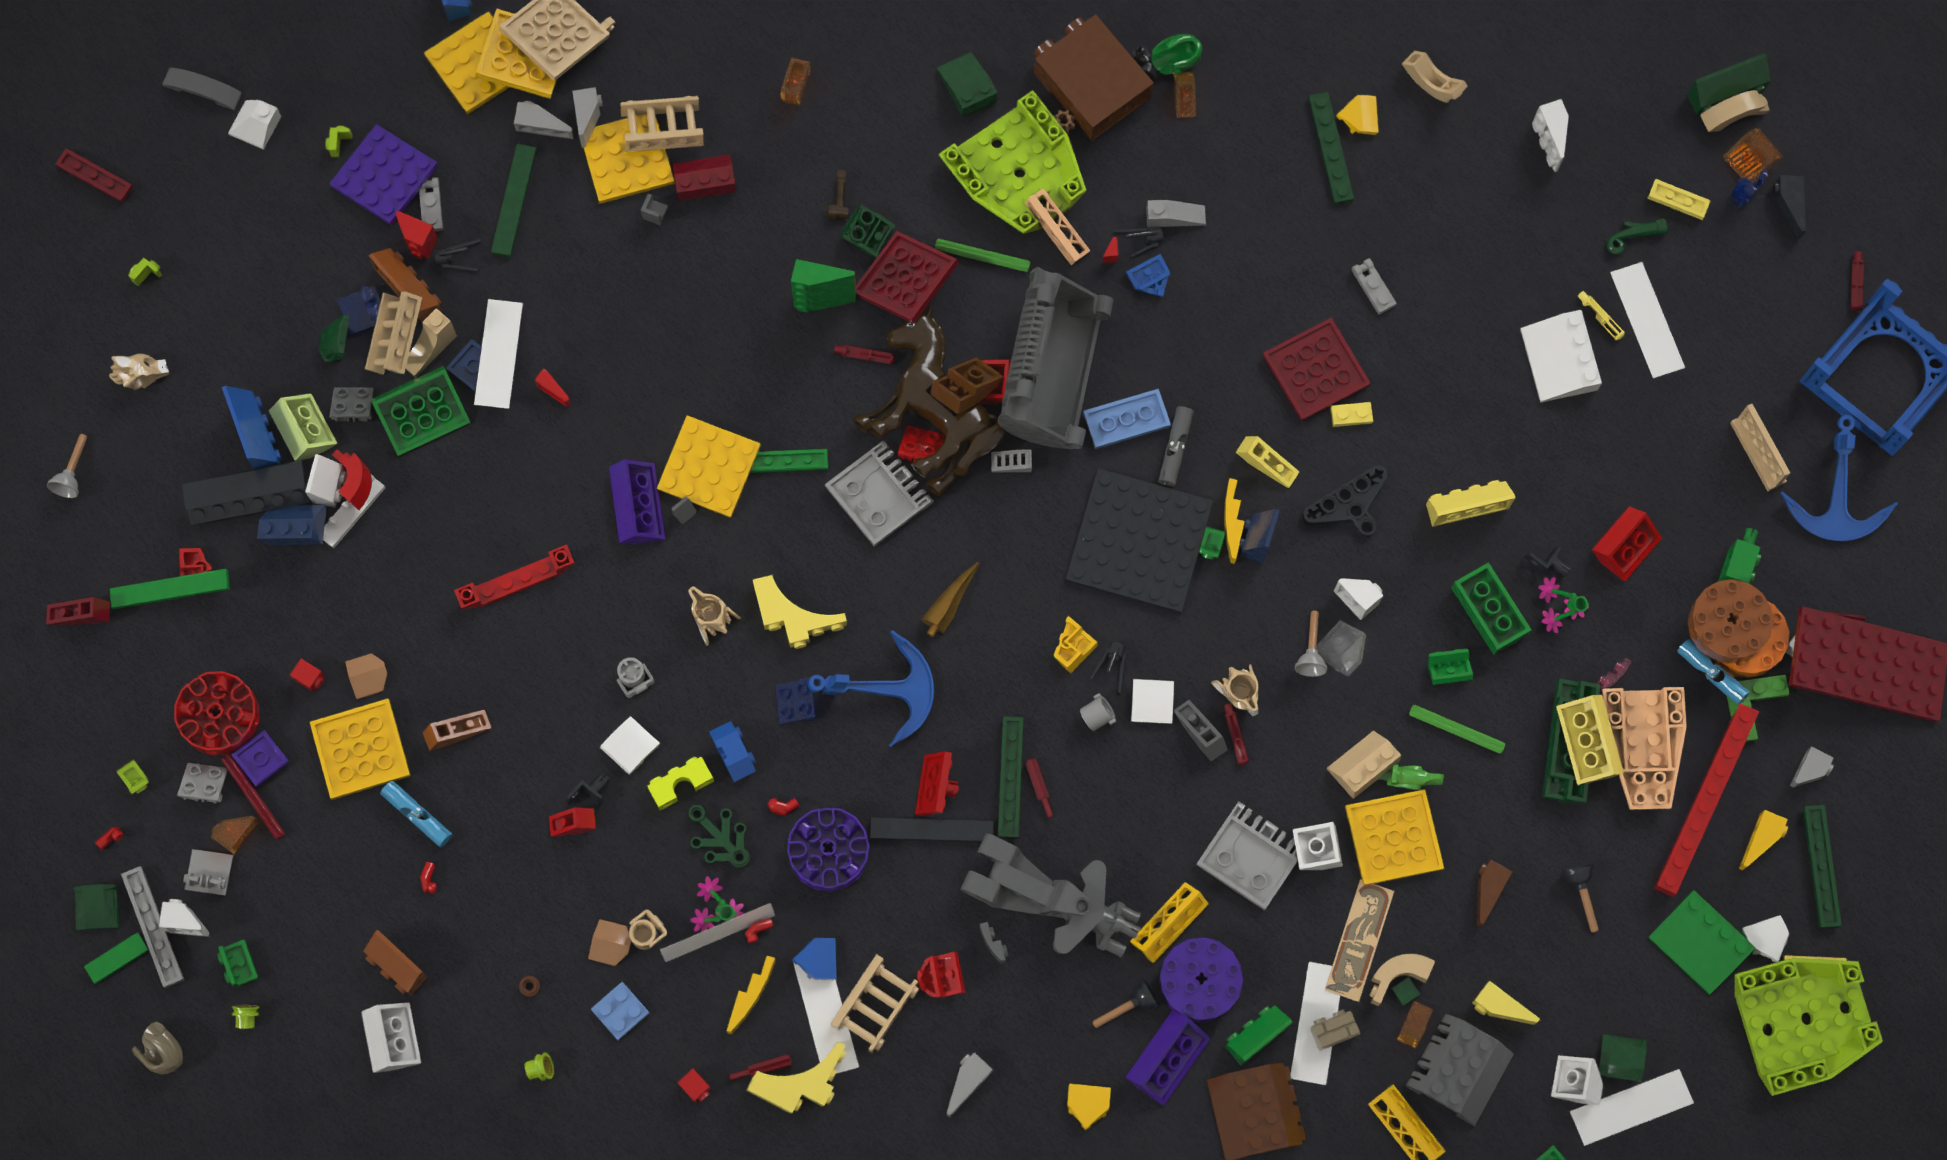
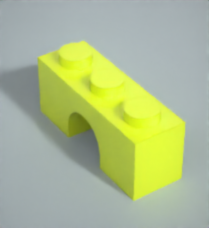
(694, 772)

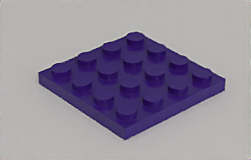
(383, 174)

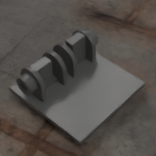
(351, 403)

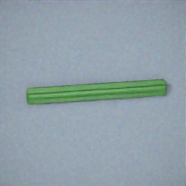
(982, 255)
(1457, 729)

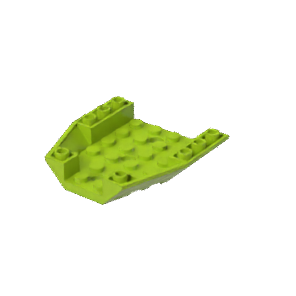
(1030, 143)
(1799, 1052)

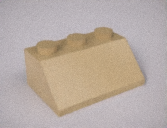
(1364, 763)

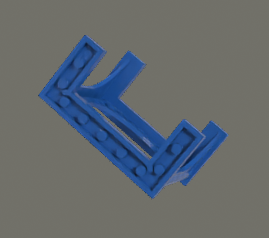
(1878, 307)

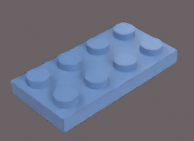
(1126, 418)

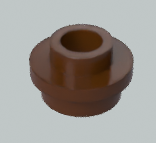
(529, 979)

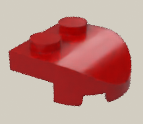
(941, 976)

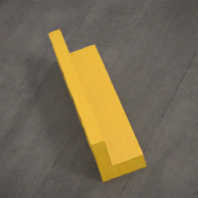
(1172, 924)
(1409, 1124)

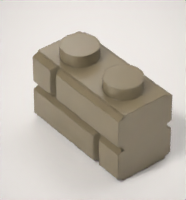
(1334, 1030)

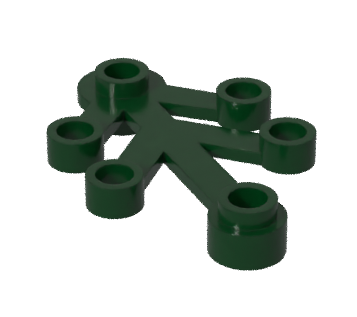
(721, 839)

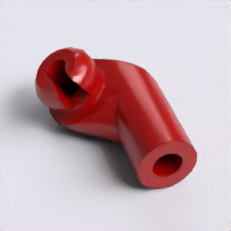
(782, 808)
(112, 834)
(425, 877)
(756, 927)

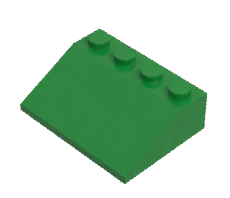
(821, 286)
(420, 410)
(1701, 942)

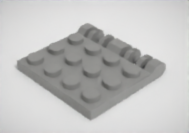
(876, 496)
(1249, 858)

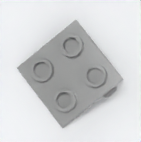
(202, 783)
(208, 872)

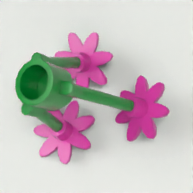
(1575, 605)
(723, 911)

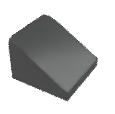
(683, 510)

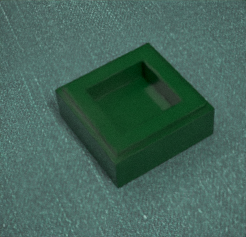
(1405, 991)

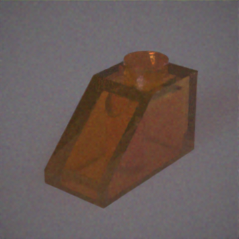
(1184, 94)
(233, 832)

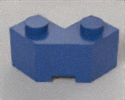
(730, 747)

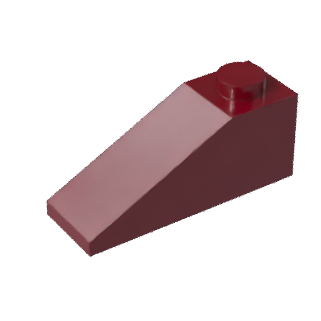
(78, 612)

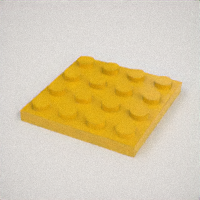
(458, 60)
(508, 65)
(622, 172)
(709, 466)
(360, 749)
(1394, 837)

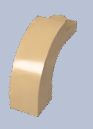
(1431, 79)
(1734, 109)
(1402, 965)

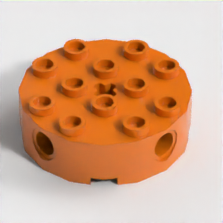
(1768, 655)

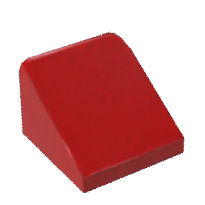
(1111, 253)

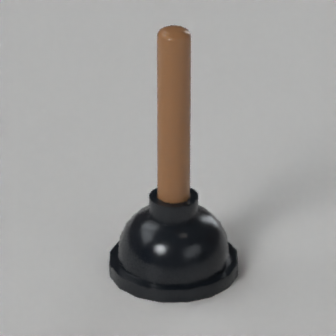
(1580, 877)
(1142, 997)

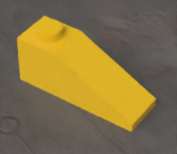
(1766, 832)

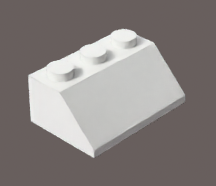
(391, 1037)

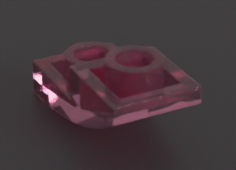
(1610, 678)

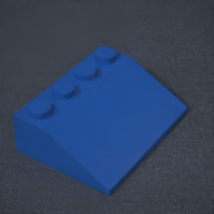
(252, 427)

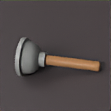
(65, 483)
(1311, 662)

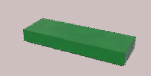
(116, 958)

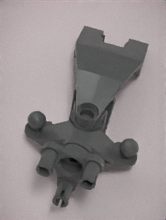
(1022, 887)

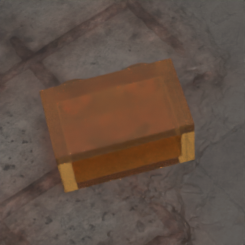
(795, 81)

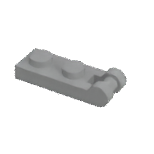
(431, 204)
(1374, 287)

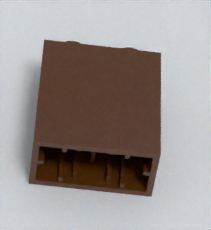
(1092, 76)

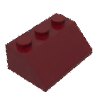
(704, 177)

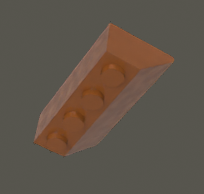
(403, 279)

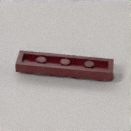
(94, 175)

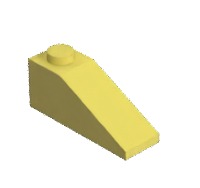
(1267, 460)
(1499, 1004)

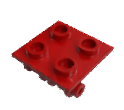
(919, 443)

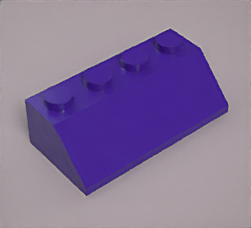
(636, 502)
(1168, 1057)

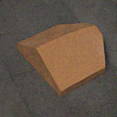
(366, 675)
(609, 943)

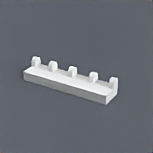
(348, 515)

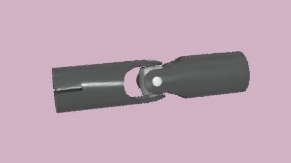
(1176, 443)

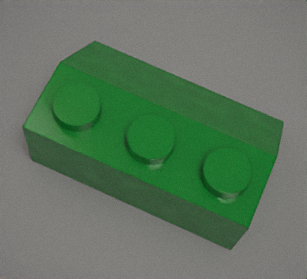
(1257, 1034)

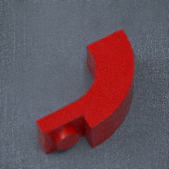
(358, 480)

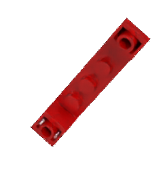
(515, 581)

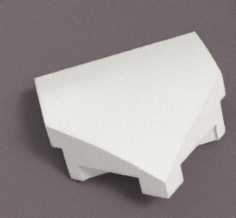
(1768, 937)

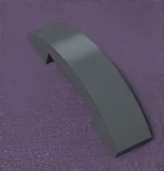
(202, 86)

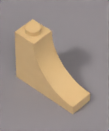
(434, 338)

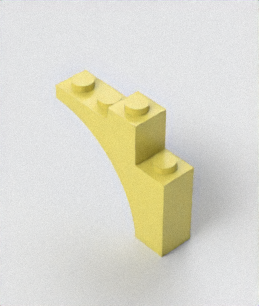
(799, 623)
(812, 1084)

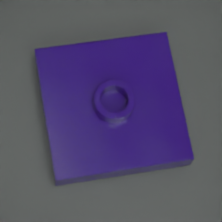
(260, 758)

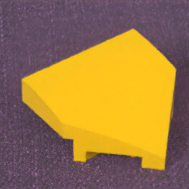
(1361, 115)
(1088, 1103)

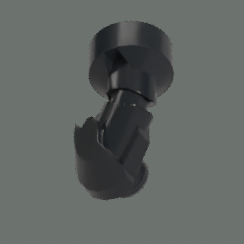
(1143, 58)

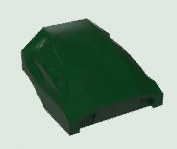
(867, 230)
(333, 340)
(96, 907)
(1622, 1058)

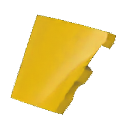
(1073, 646)

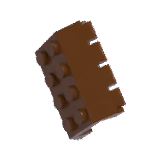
(1256, 1111)

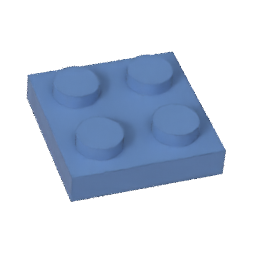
(620, 1011)

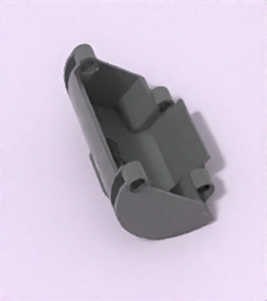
(1052, 361)

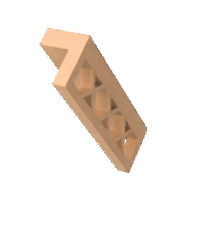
(1053, 229)

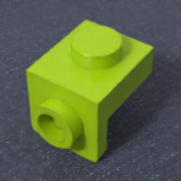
(334, 139)
(142, 270)
(133, 777)

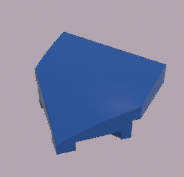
(1150, 276)
(818, 959)

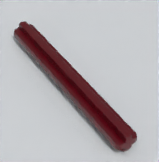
(253, 796)

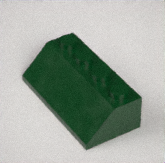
(1729, 82)

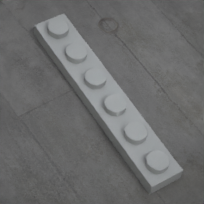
(149, 920)

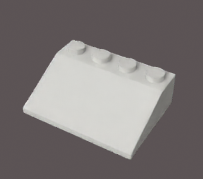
(1561, 356)

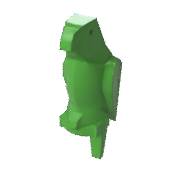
(1411, 777)

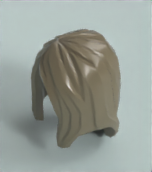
(161, 1050)

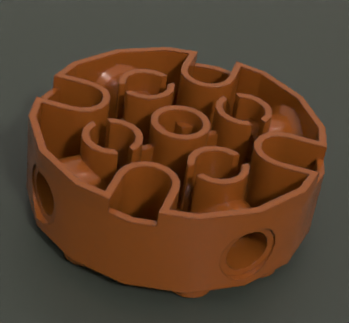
(1728, 640)

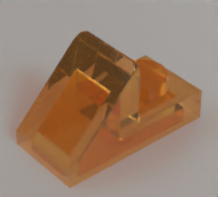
(1414, 1024)

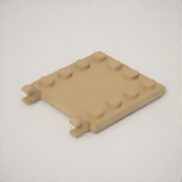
(555, 34)

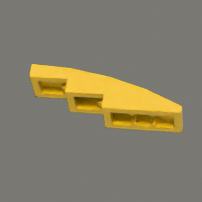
(1232, 525)
(746, 1001)

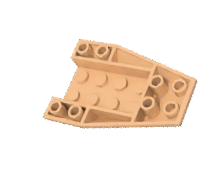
(1649, 741)

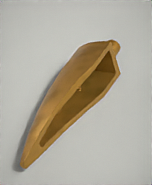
(945, 607)

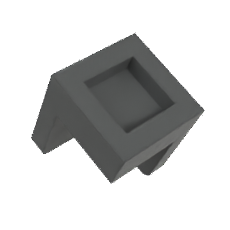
(653, 210)

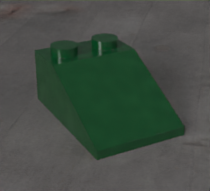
(968, 84)

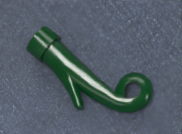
(1637, 229)

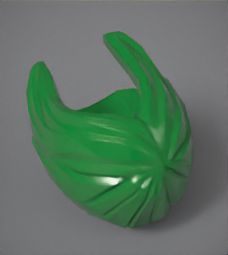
(1176, 54)

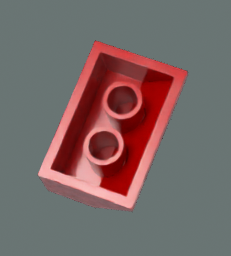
(1627, 543)

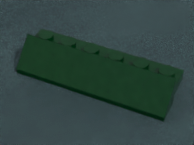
(1560, 778)

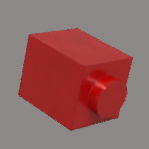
(307, 675)
(695, 1086)

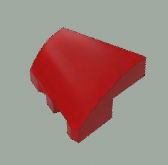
(192, 561)

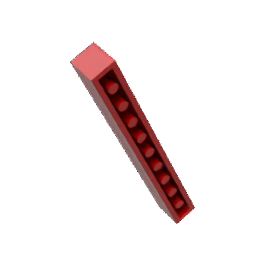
(1706, 800)

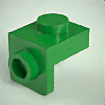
(1211, 543)

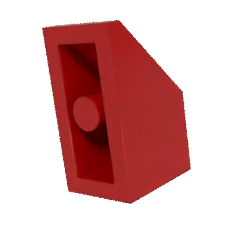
(572, 821)

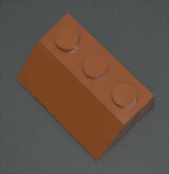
(394, 964)

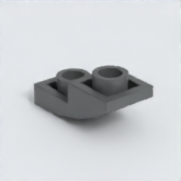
(996, 948)

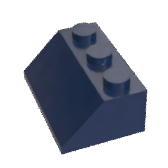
(293, 525)

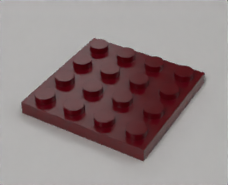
(905, 277)
(1316, 369)

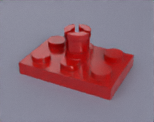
(935, 784)

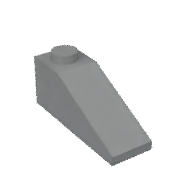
(587, 112)
(536, 120)
(1173, 213)
(969, 1078)

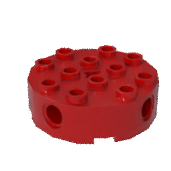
(208, 695)

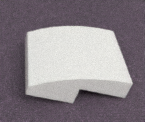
(1152, 701)
(629, 745)

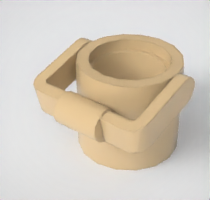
(643, 931)

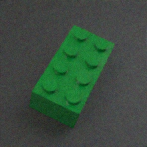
(1491, 608)

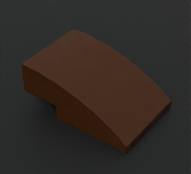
(966, 385)

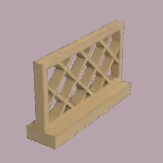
(1760, 448)

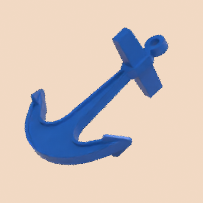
(1837, 522)
(915, 690)

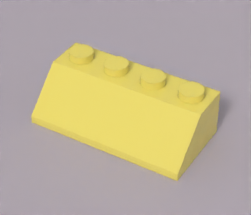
(1469, 503)
(1590, 739)

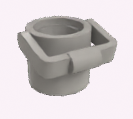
(632, 675)
(1098, 713)

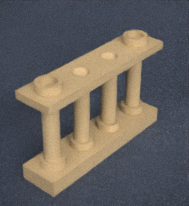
(665, 139)
(393, 333)
(865, 985)

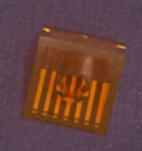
(1752, 155)

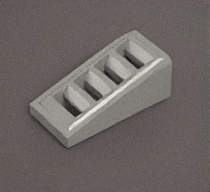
(1011, 468)

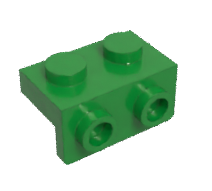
(1450, 666)
(237, 963)

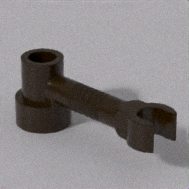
(838, 210)

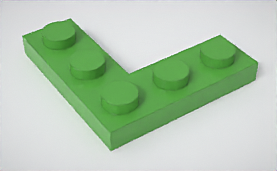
(1761, 689)

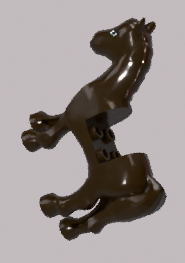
(966, 434)

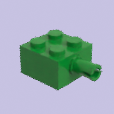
(1742, 559)

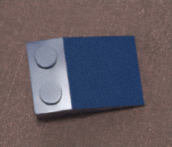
(1258, 535)

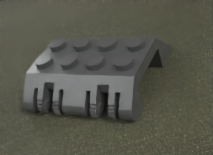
(1461, 1068)

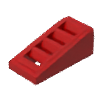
(550, 386)

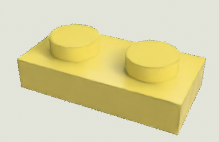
(1351, 414)

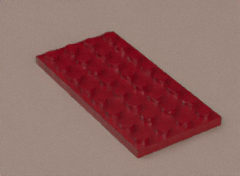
(1869, 664)

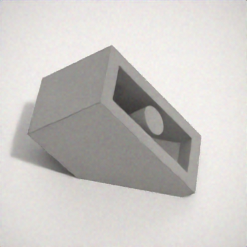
(1812, 767)

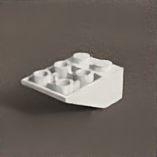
(1551, 126)

